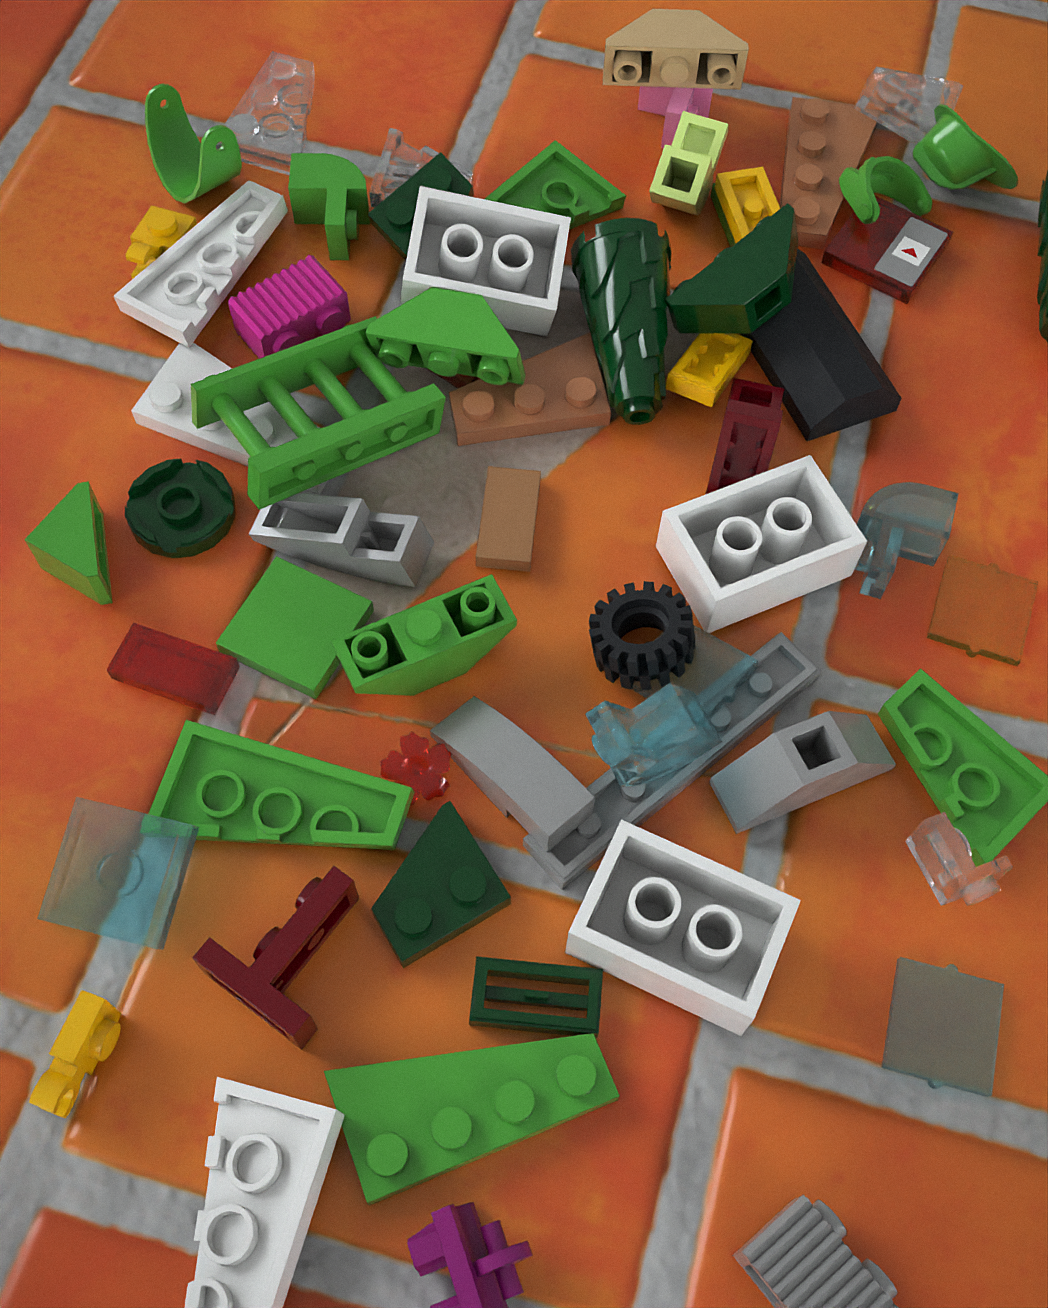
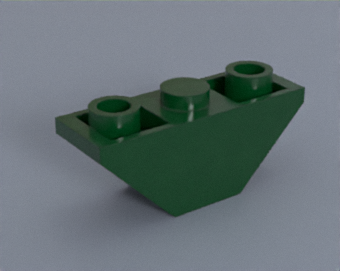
(742, 283)

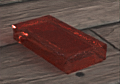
(173, 668)

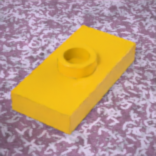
(708, 366)

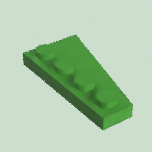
(275, 796)
(450, 1109)

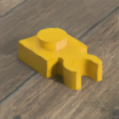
(82, 1042)

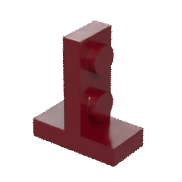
(746, 433)
(283, 956)

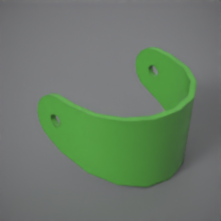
(178, 156)

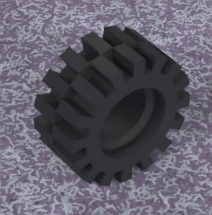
(636, 611)

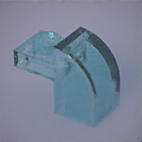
(905, 523)
(653, 736)

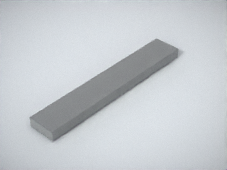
(779, 678)

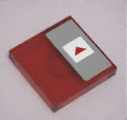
(889, 253)

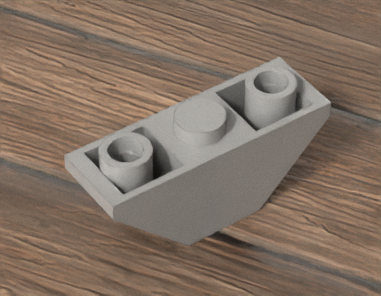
(800, 767)

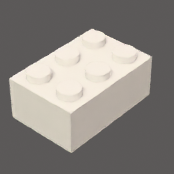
(490, 251)
(759, 543)
(682, 927)

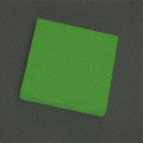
(290, 626)

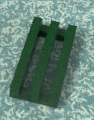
(532, 1021)

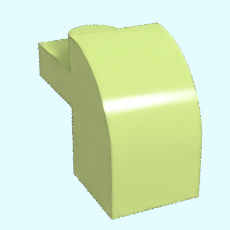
(689, 164)

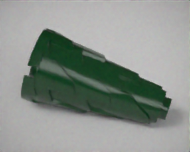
(623, 297)

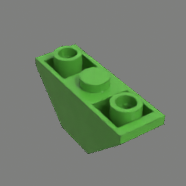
(449, 336)
(426, 641)

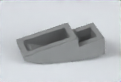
(346, 537)
(515, 772)

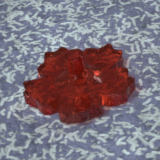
(418, 766)

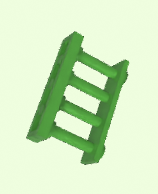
(317, 452)

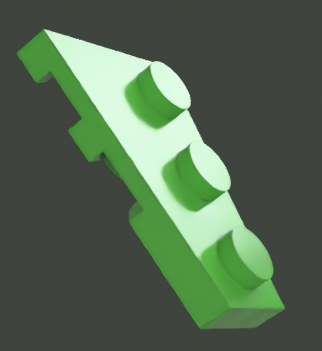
(560, 185)
(964, 765)

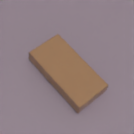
(508, 519)

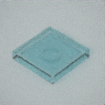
(119, 873)

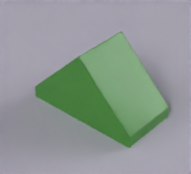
(73, 544)

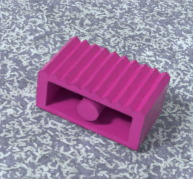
(290, 308)

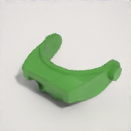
(886, 177)

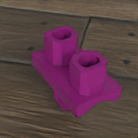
(474, 1254)

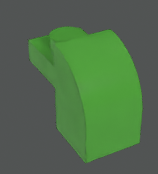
(329, 193)

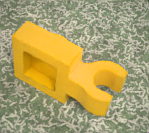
(155, 235)

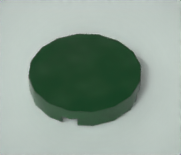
(180, 508)

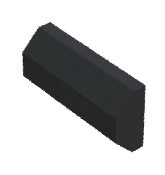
(821, 360)

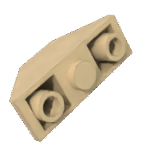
(675, 51)

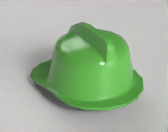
(958, 156)

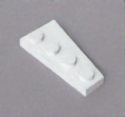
(199, 270)
(167, 408)
(259, 1195)

